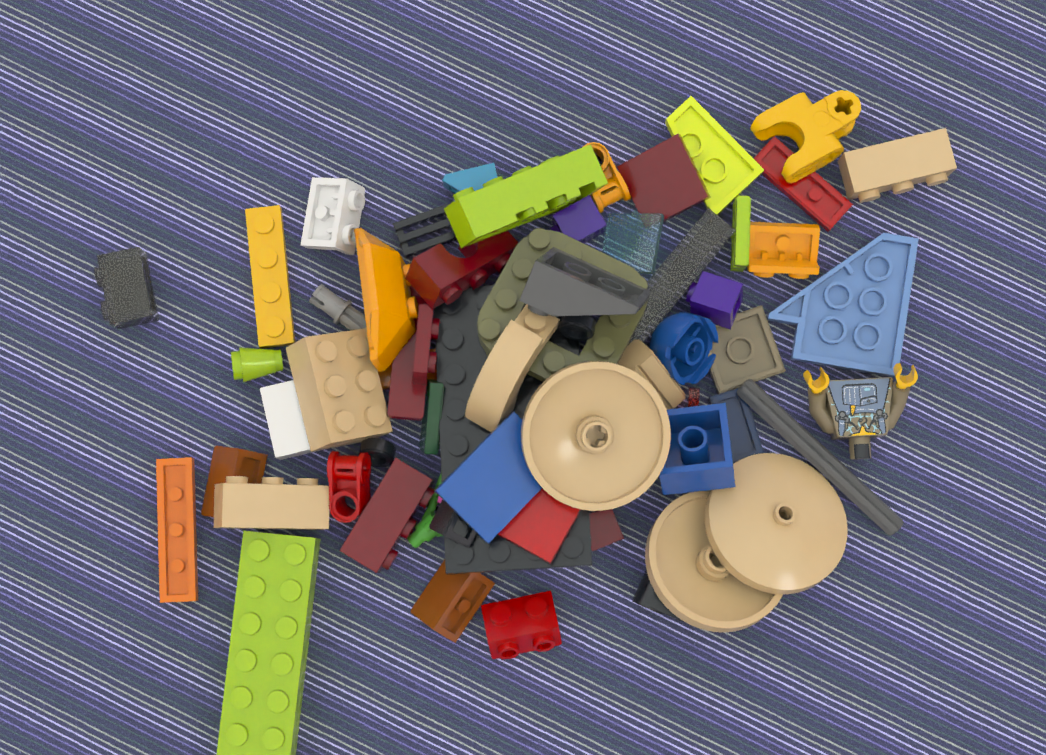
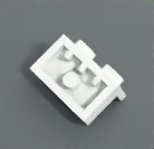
(333, 214)

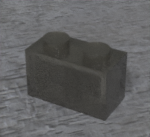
(126, 288)

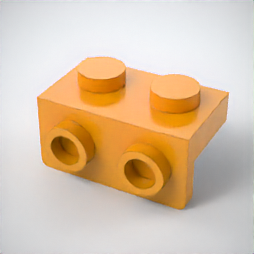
(783, 249)

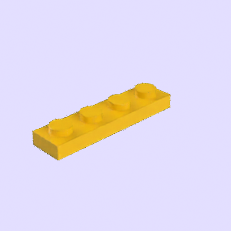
(270, 276)

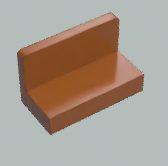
(231, 462)
(451, 601)

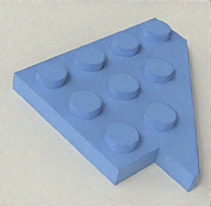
(855, 310)

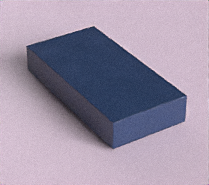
(741, 425)

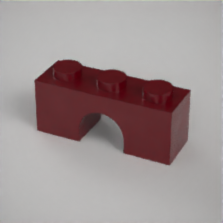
(444, 277)

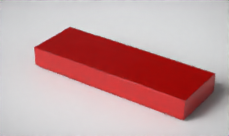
(810, 193)

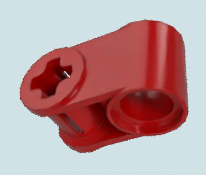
(348, 477)

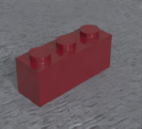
(388, 516)

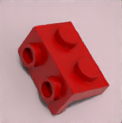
(521, 625)

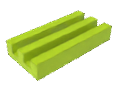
(741, 238)

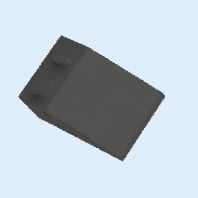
(574, 287)

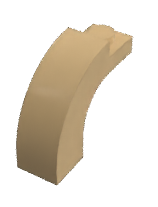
(507, 366)

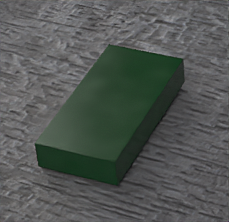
(432, 415)

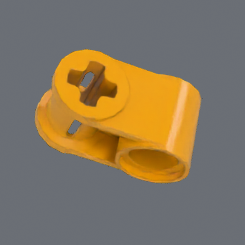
(616, 187)

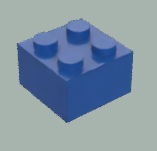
(698, 451)

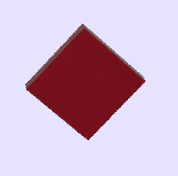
(664, 179)

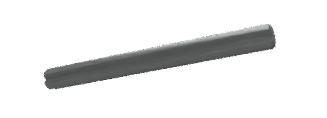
(820, 457)

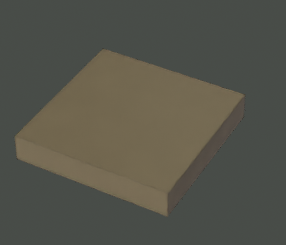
(745, 352)

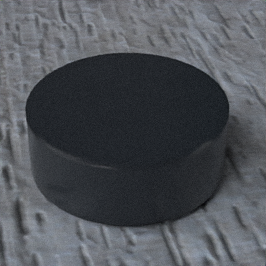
(577, 327)
(380, 451)

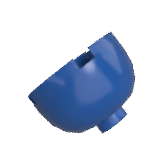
(684, 345)

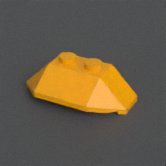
(385, 298)

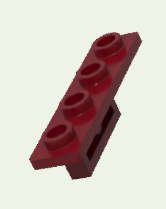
(413, 365)

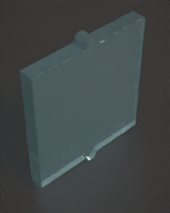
(634, 239)

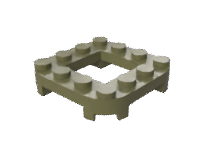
(503, 304)

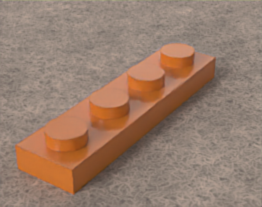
(177, 530)

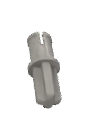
(337, 308)

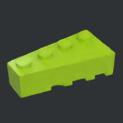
(524, 196)

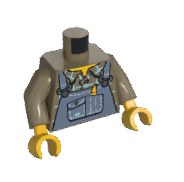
(858, 407)

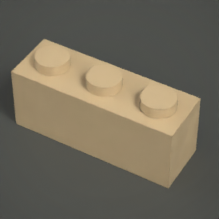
(897, 165)
(271, 504)

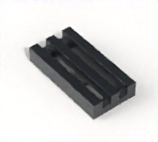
(419, 219)

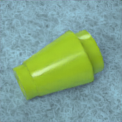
(255, 363)

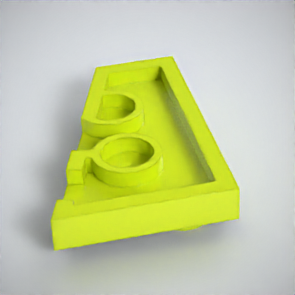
(716, 154)

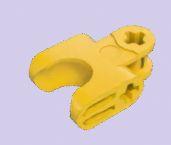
(812, 127)

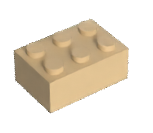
(338, 389)

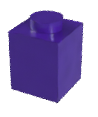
(580, 221)
(715, 299)

